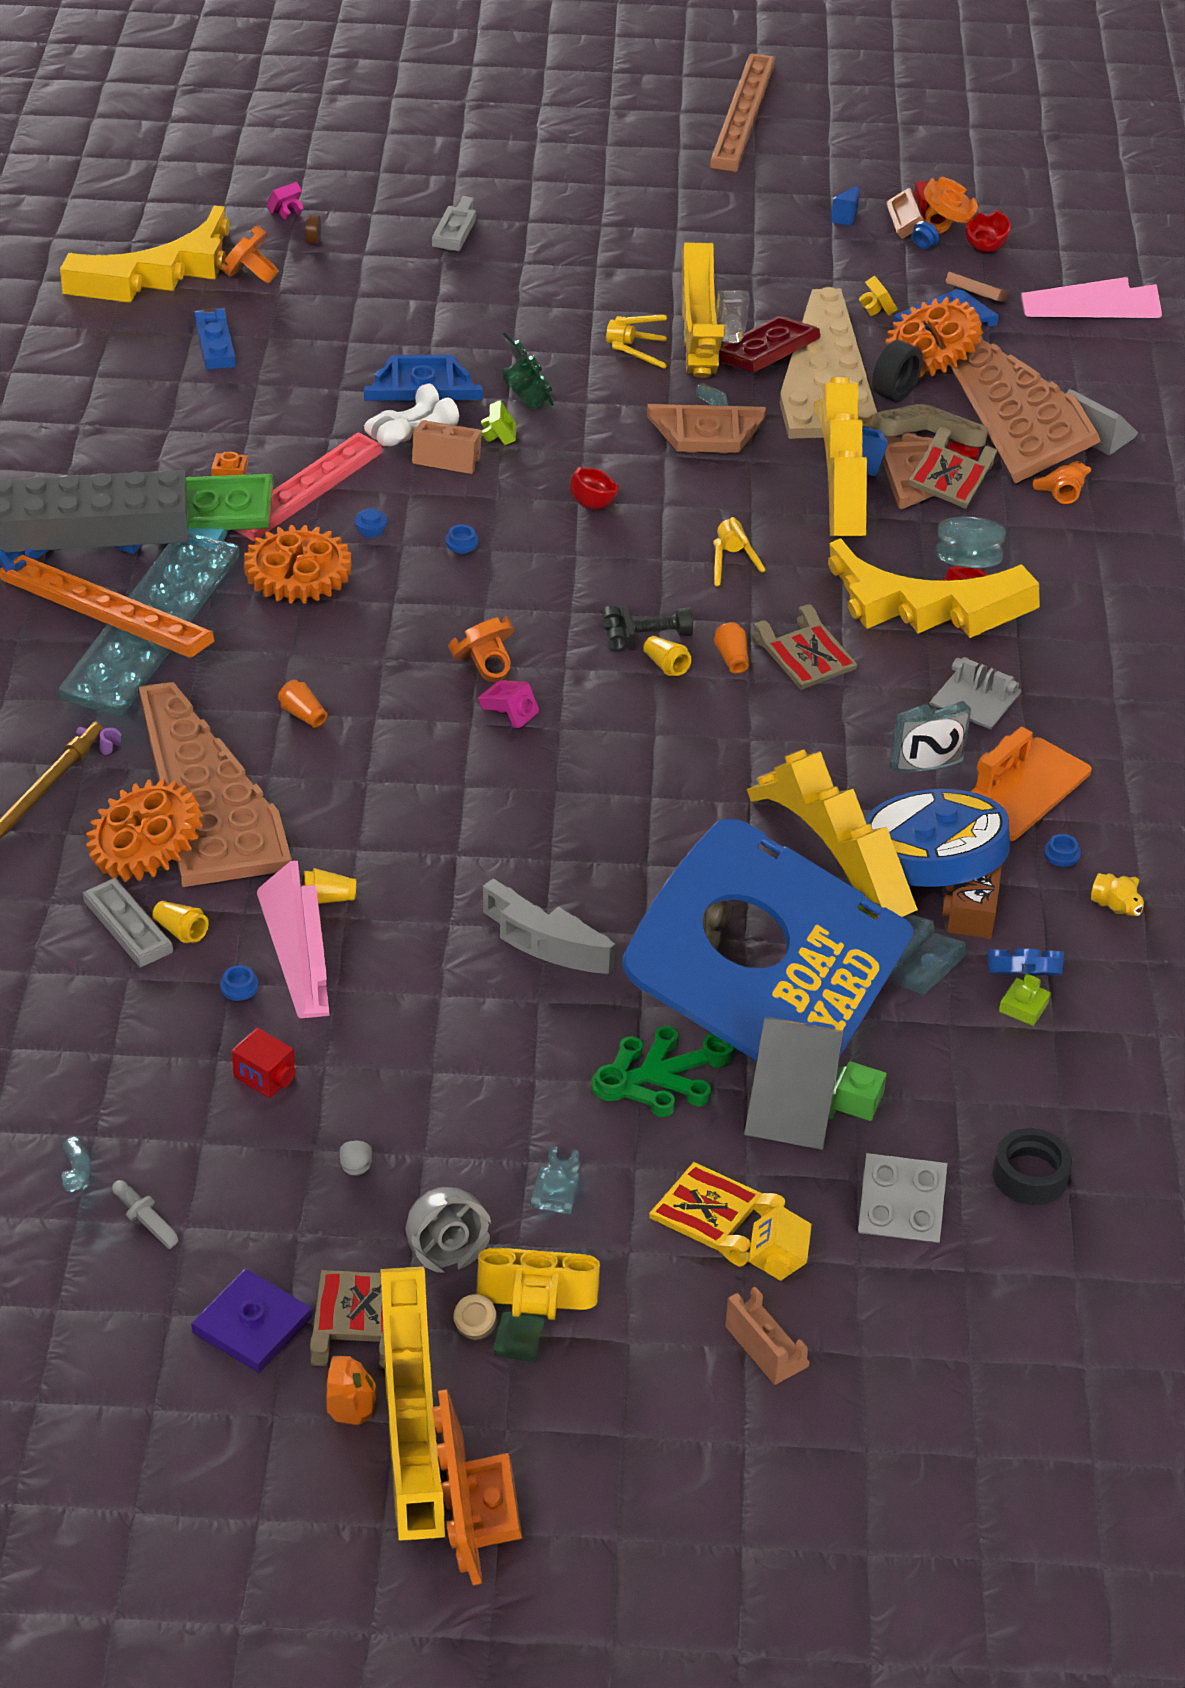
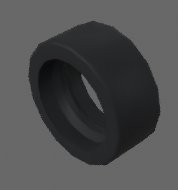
(897, 370)
(1037, 1144)

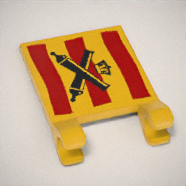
(712, 1209)

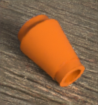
(732, 645)
(302, 703)

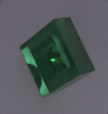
(519, 1337)

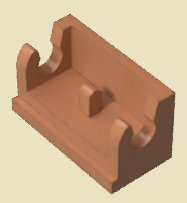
(446, 446)
(764, 1338)

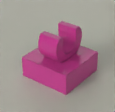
(285, 198)

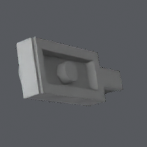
(455, 225)

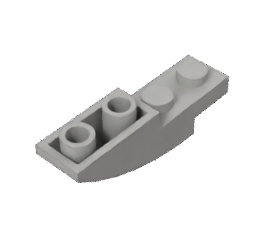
(551, 936)

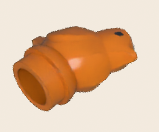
(1064, 482)

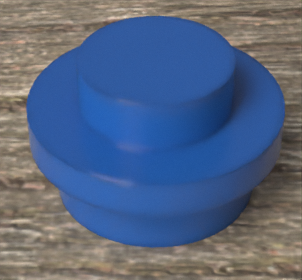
(925, 235)
(370, 522)
(461, 539)
(1062, 850)
(239, 983)

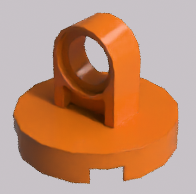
(948, 200)
(247, 254)
(483, 643)

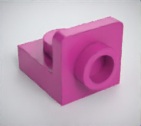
(511, 697)

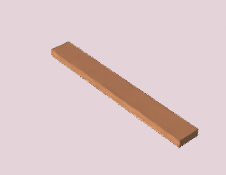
(742, 112)

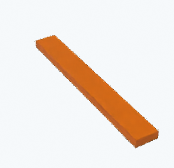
(109, 607)

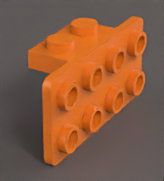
(1028, 778)
(476, 1492)

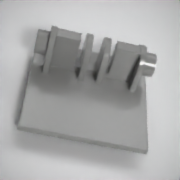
(985, 694)
(902, 1198)

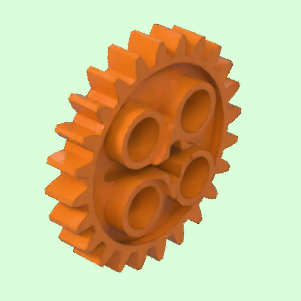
(951, 324)
(297, 564)
(144, 830)

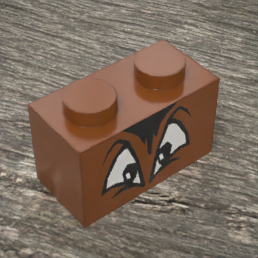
(973, 905)

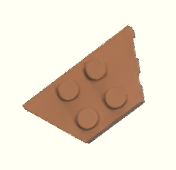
(706, 426)
(900, 462)

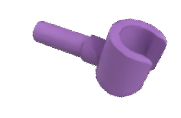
(106, 740)

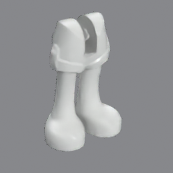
(396, 427)

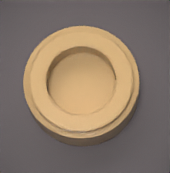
(475, 1316)

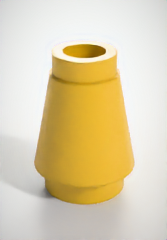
(668, 655)
(330, 886)
(182, 921)

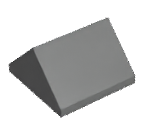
(1110, 426)

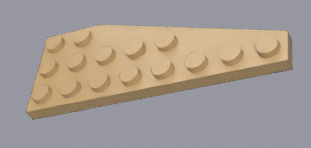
(814, 364)

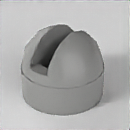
(355, 1157)

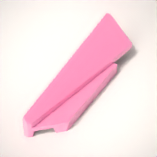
(1094, 299)
(297, 938)

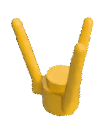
(621, 333)
(732, 539)

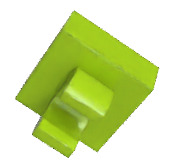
(499, 424)
(1025, 1000)

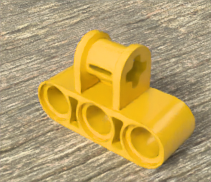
(538, 1280)

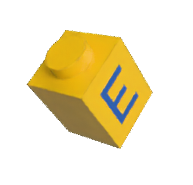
(780, 1242)

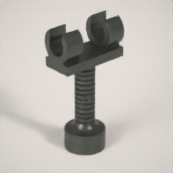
(680, 621)

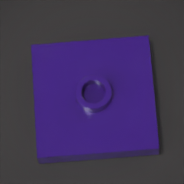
(251, 1320)

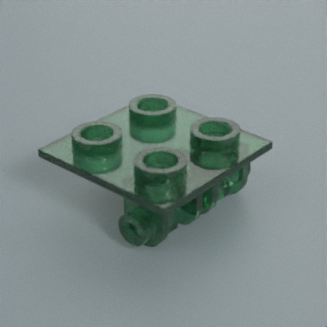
(525, 376)

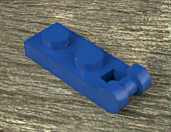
(214, 339)

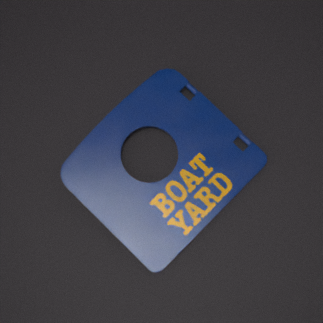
(832, 955)

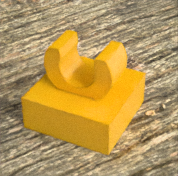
(877, 298)

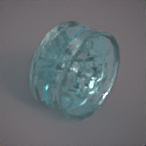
(970, 542)

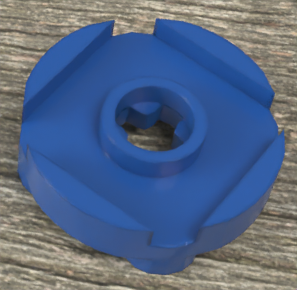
(1025, 962)

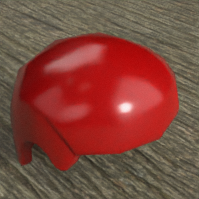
(988, 232)
(592, 488)

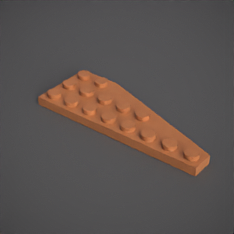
(1024, 414)
(239, 828)

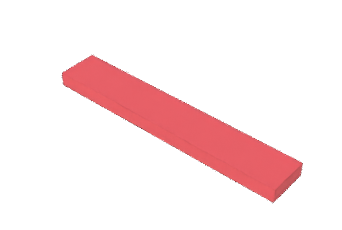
(317, 480)

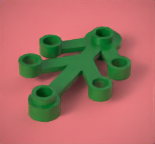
(615, 1082)

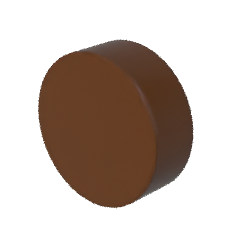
(313, 229)

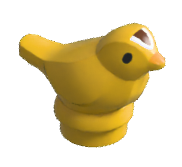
(1118, 894)

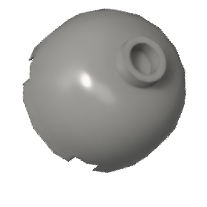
(447, 1228)

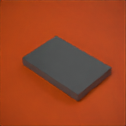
(794, 1082)

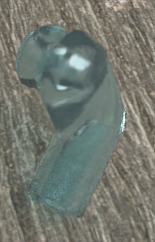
(711, 395)
(80, 1160)

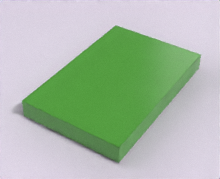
(230, 501)

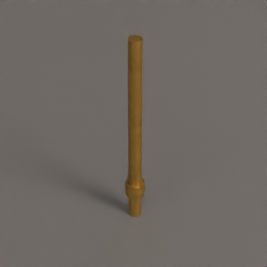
(74, 752)

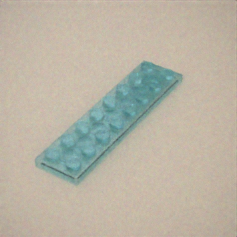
(122, 662)

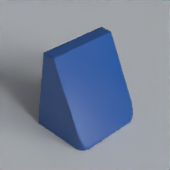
(845, 206)

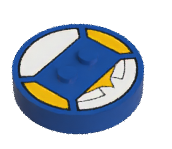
(944, 835)

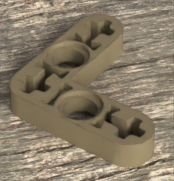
(927, 417)

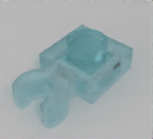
(557, 1184)

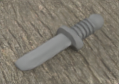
(142, 1210)

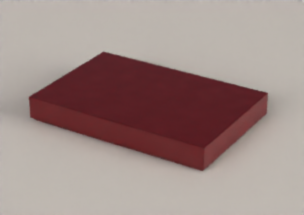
(768, 343)

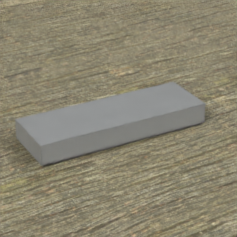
(127, 922)

